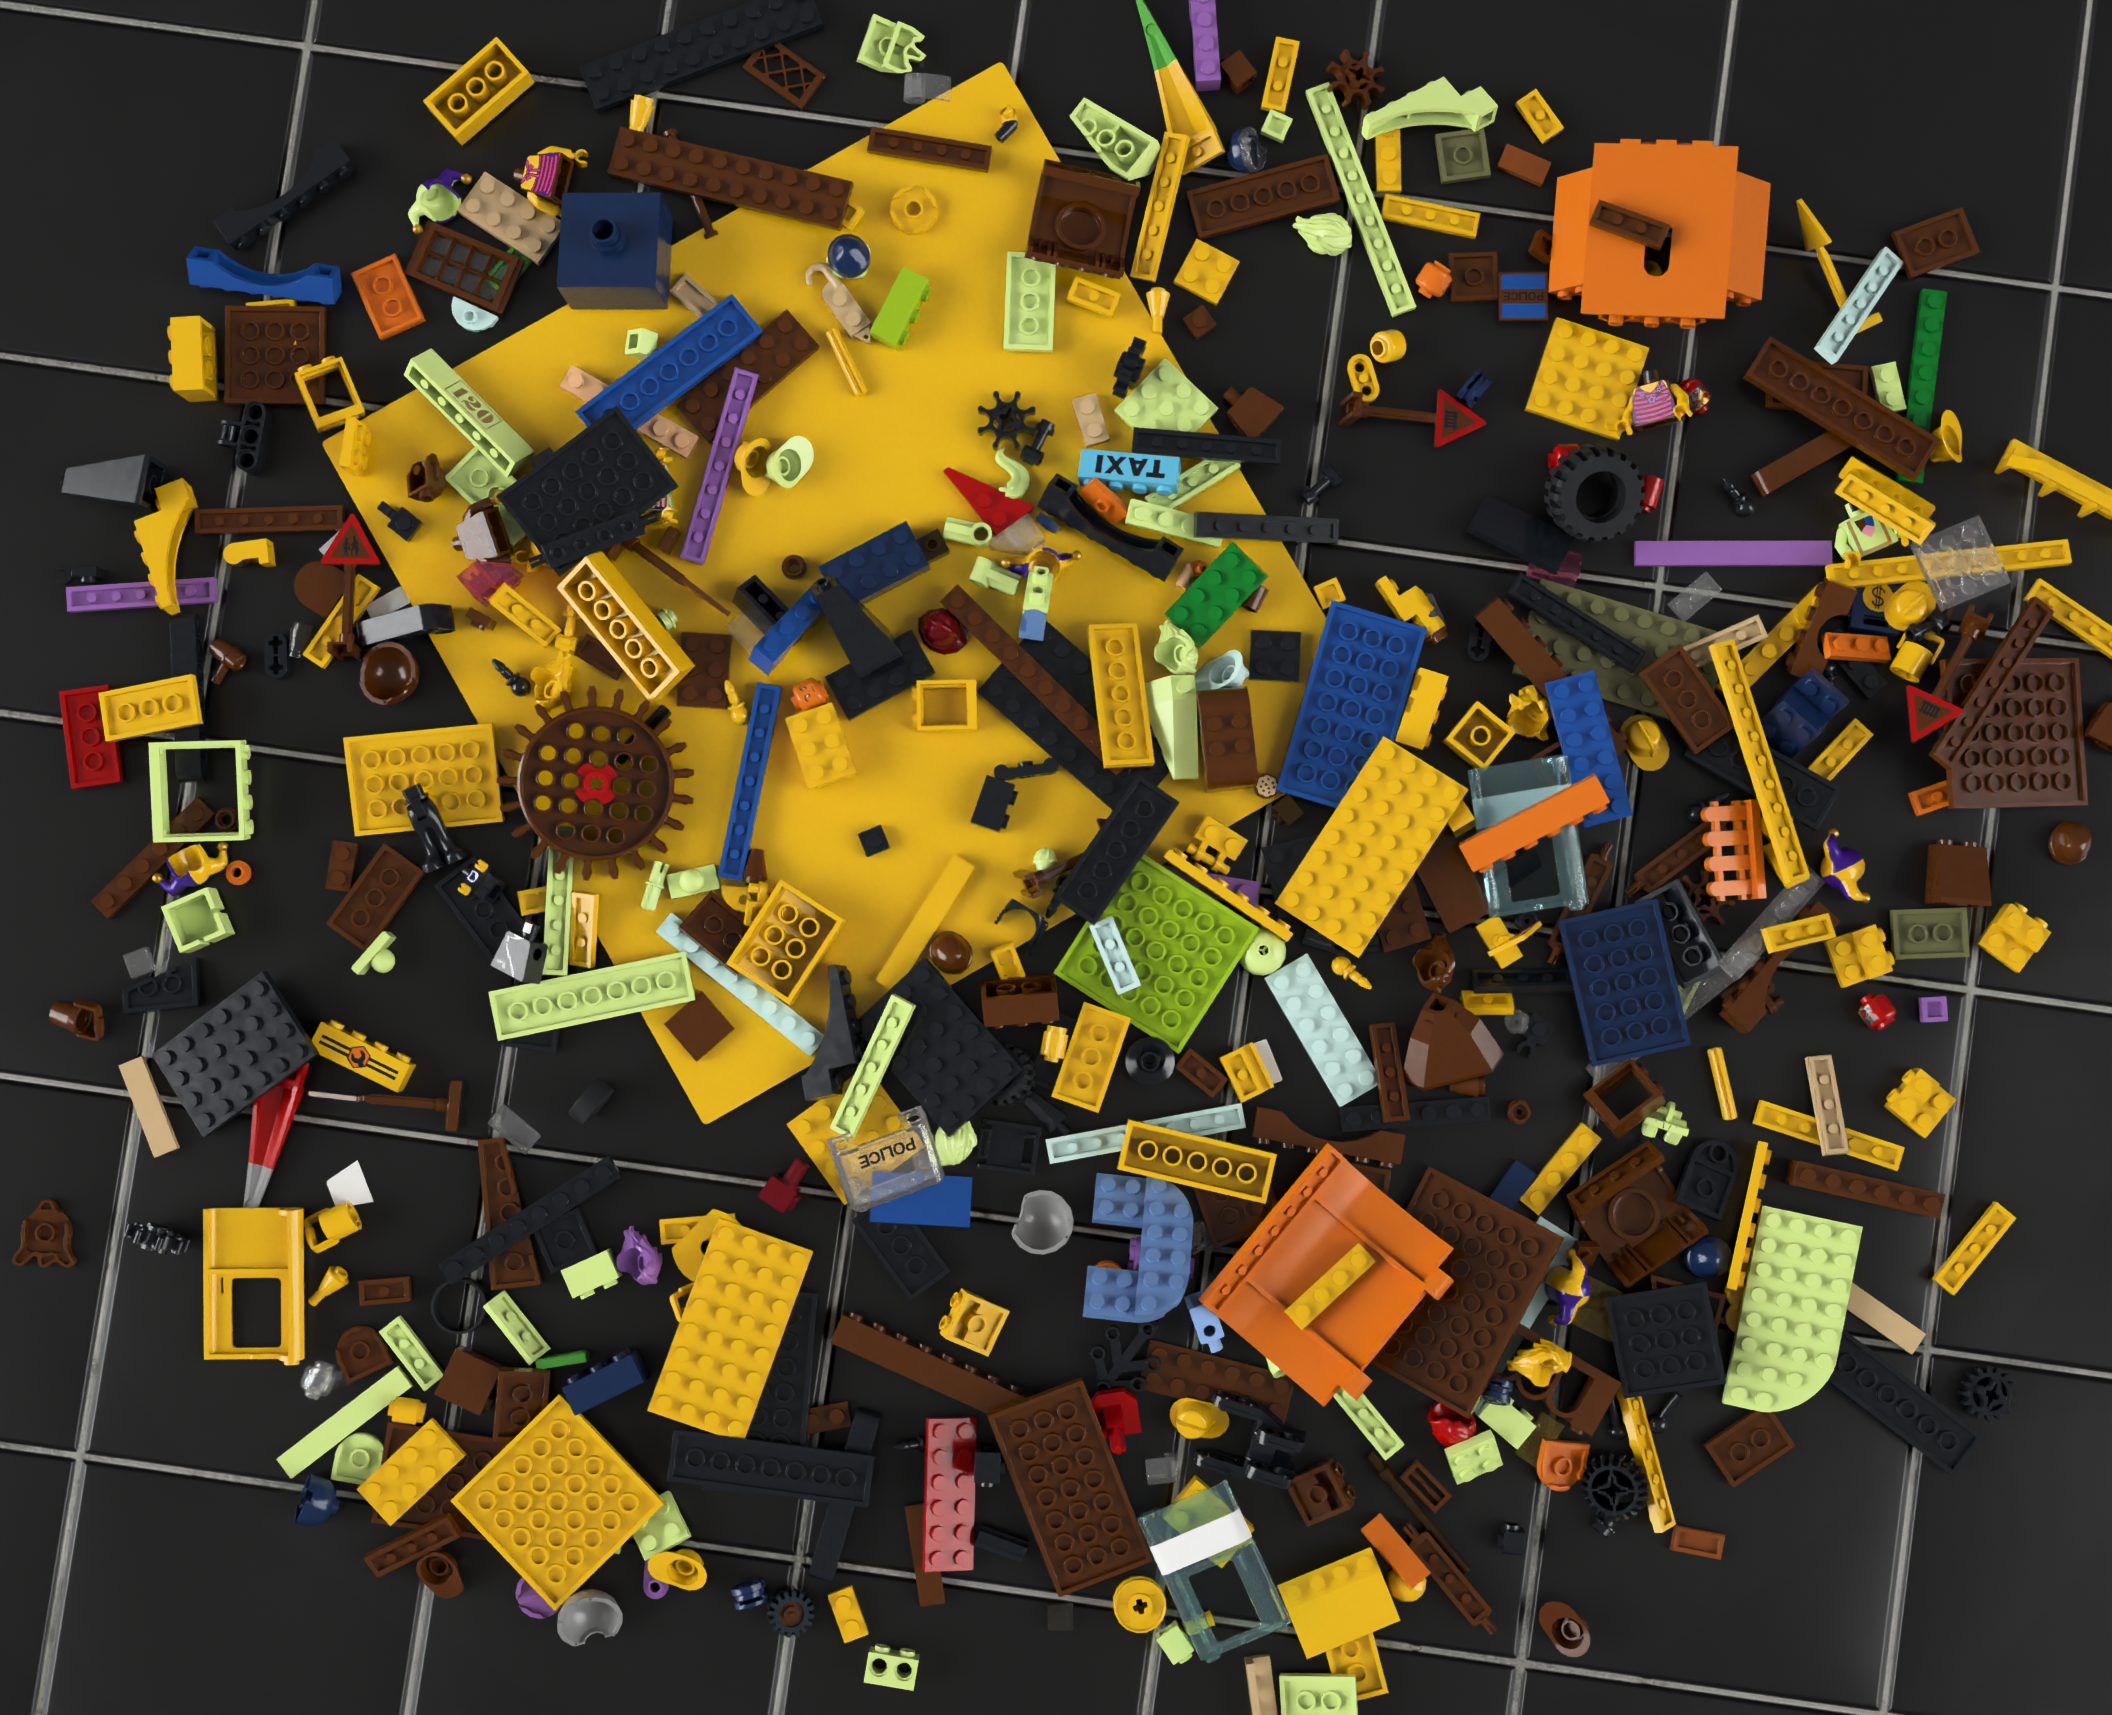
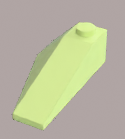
(1118, 143)
(1174, 722)

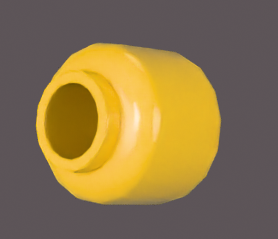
(1388, 346)

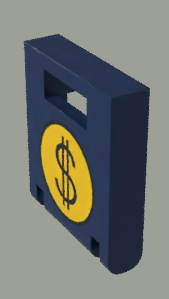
(1871, 603)

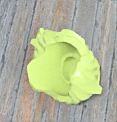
(1325, 233)
(1176, 650)
(955, 1148)

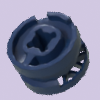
(1477, 389)
(1498, 1392)
(749, 1594)

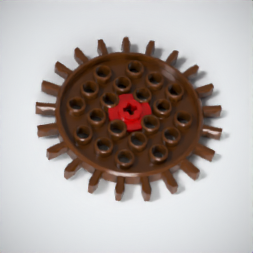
(547, 822)

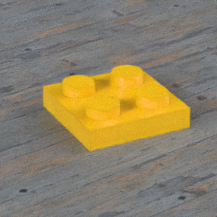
(1206, 272)
(354, 446)

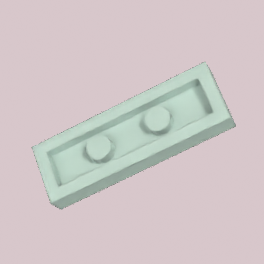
(1115, 955)

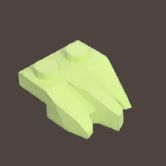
(890, 46)

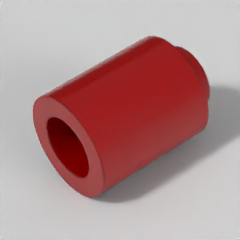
(1652, 492)

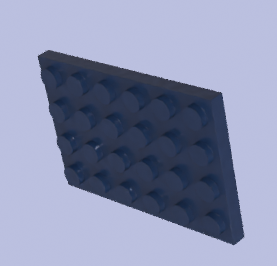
(1624, 982)

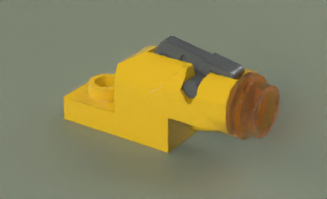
(1416, 606)

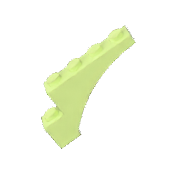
(1433, 105)

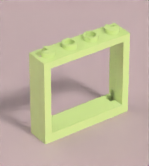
(159, 791)

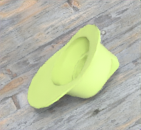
(790, 461)

